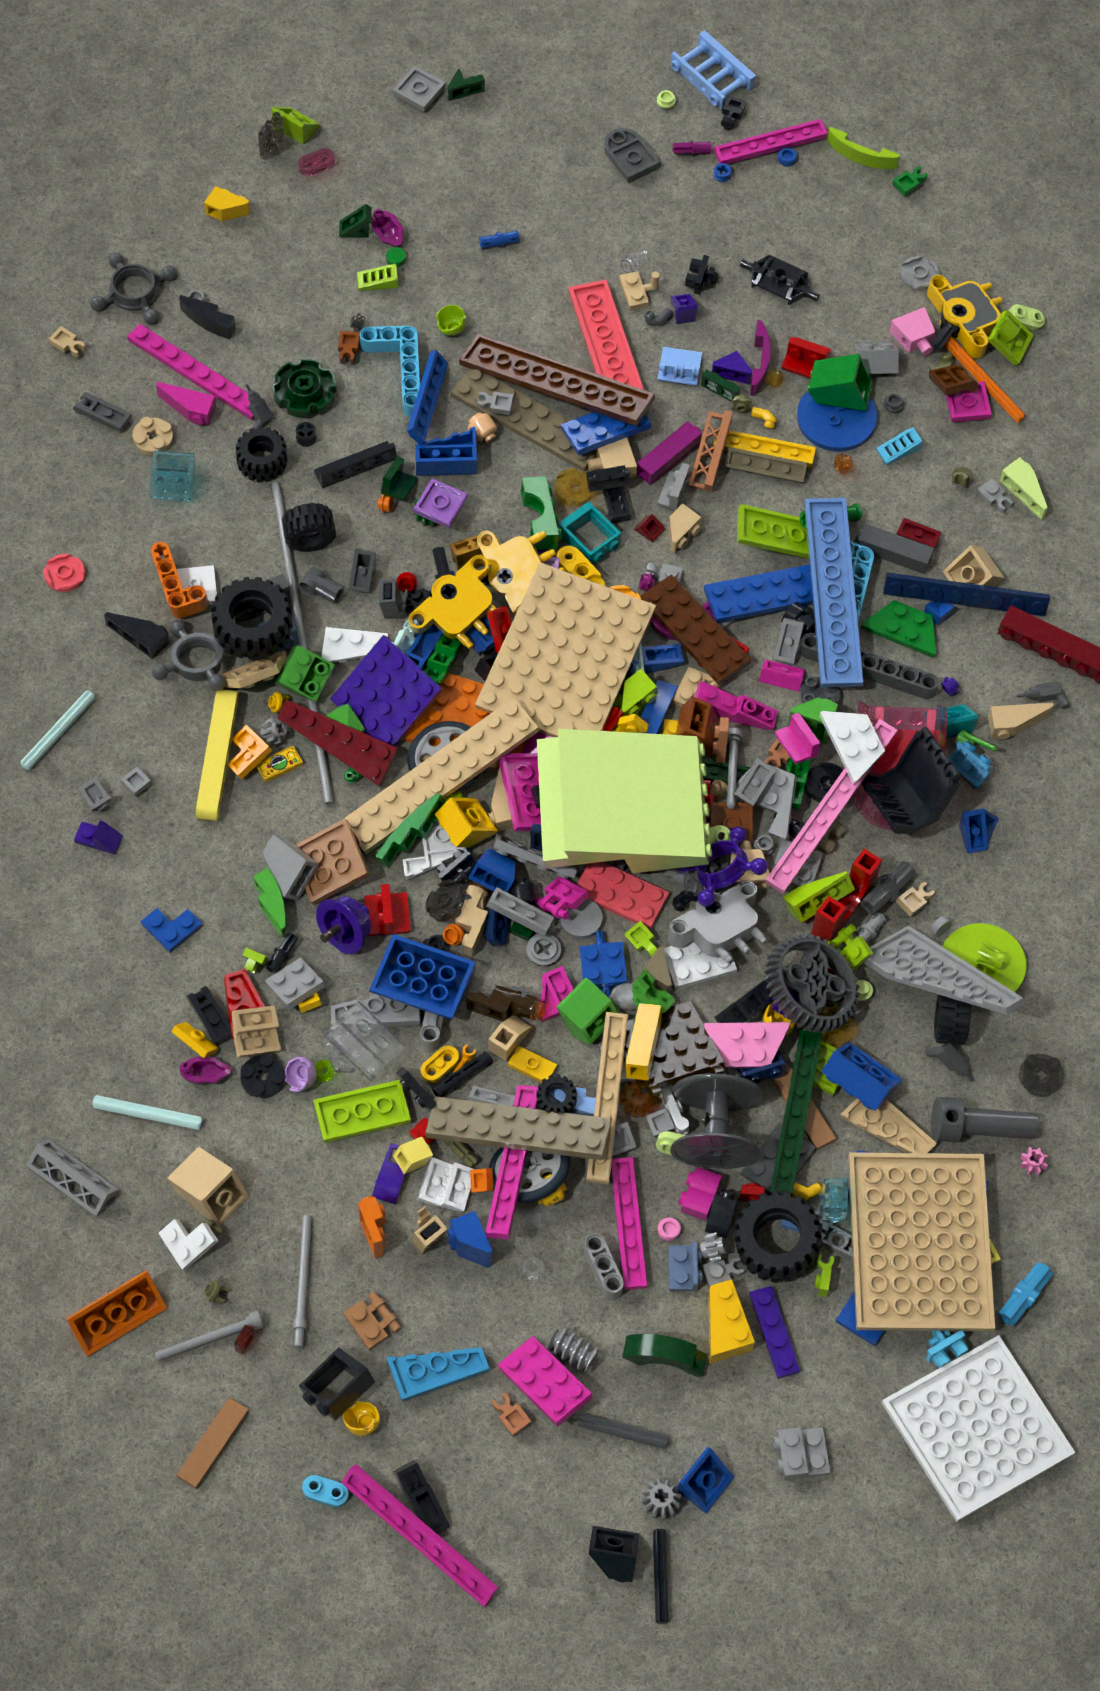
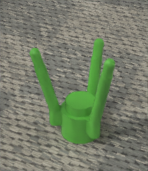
(966, 736)

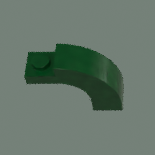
(665, 1350)

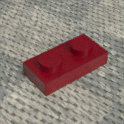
(919, 533)

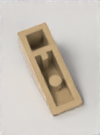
(1013, 719)
(500, 811)

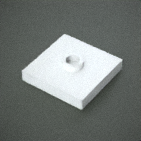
(201, 576)

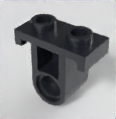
(722, 1213)

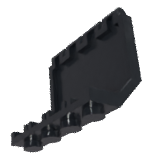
(917, 787)

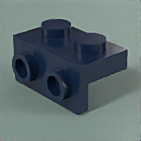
(773, 1070)

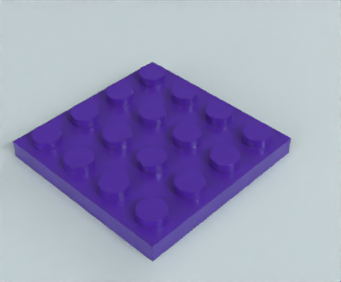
(387, 692)

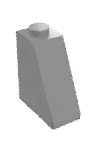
(289, 866)

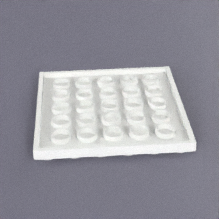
(978, 1428)

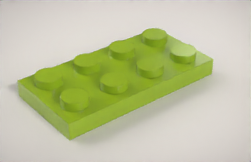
(771, 531)
(361, 1111)

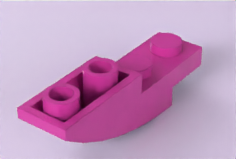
(738, 709)

